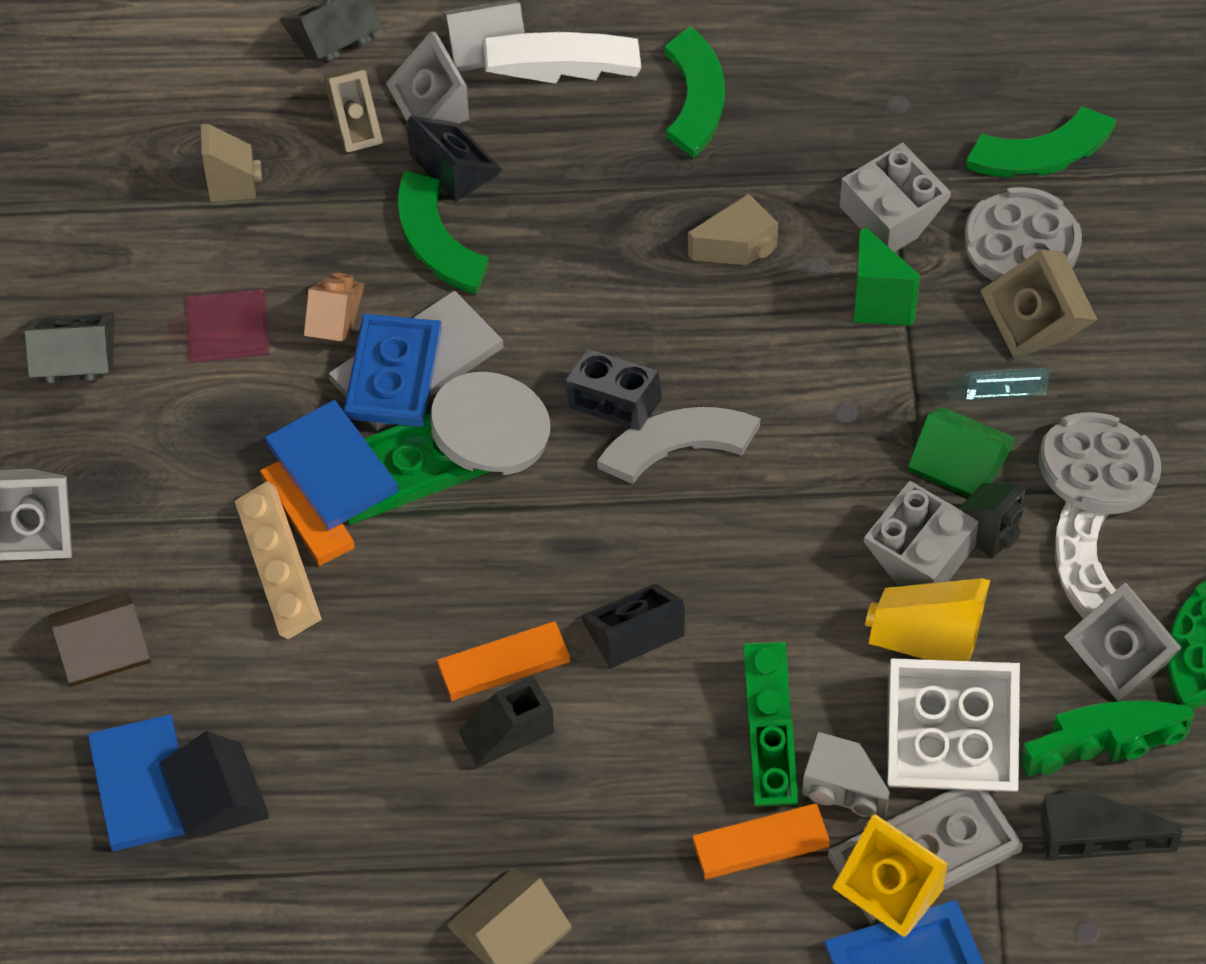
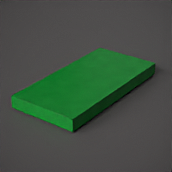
(414, 464)

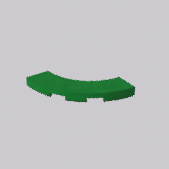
(705, 91)
(1044, 153)
(431, 240)
(1188, 667)

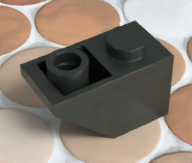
(999, 512)
(508, 722)

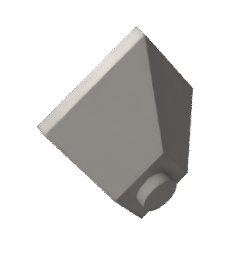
(34, 515)

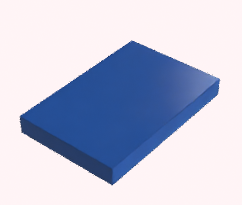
(393, 370)
(331, 464)
(132, 784)

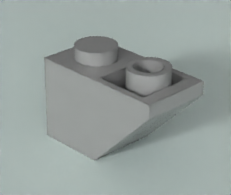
(844, 777)

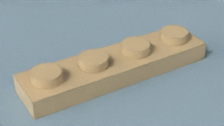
(277, 560)

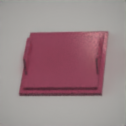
(227, 326)

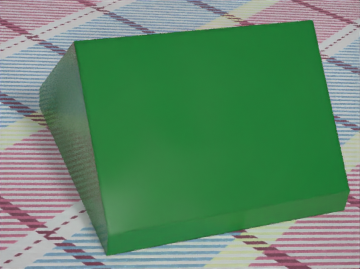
(884, 284)
(959, 451)

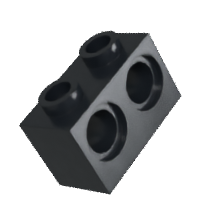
(613, 389)

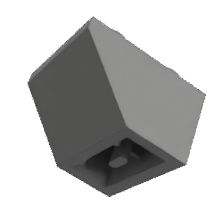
(893, 196)
(921, 538)

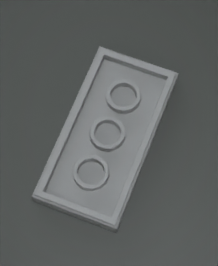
(462, 345)
(955, 826)

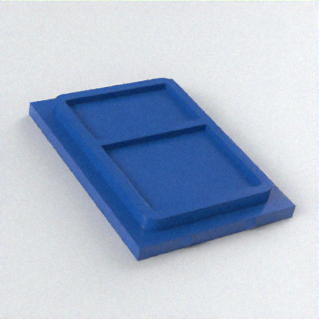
(936, 939)

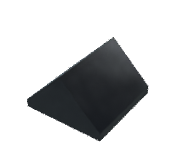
(449, 155)
(636, 624)
(212, 786)

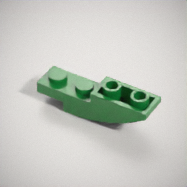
(769, 724)
(1119, 727)

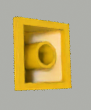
(891, 876)

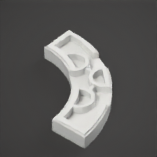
(1078, 560)

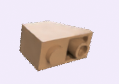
(333, 307)

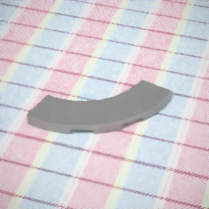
(675, 429)

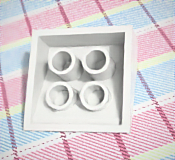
(953, 725)

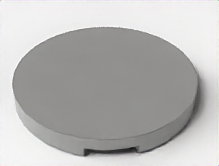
(1017, 225)
(489, 423)
(1099, 463)

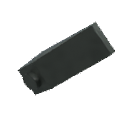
(1094, 826)

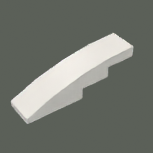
(557, 53)

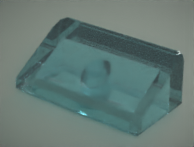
(1006, 383)

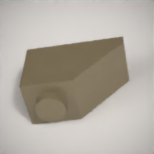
(353, 108)
(228, 166)
(735, 235)

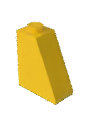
(929, 619)

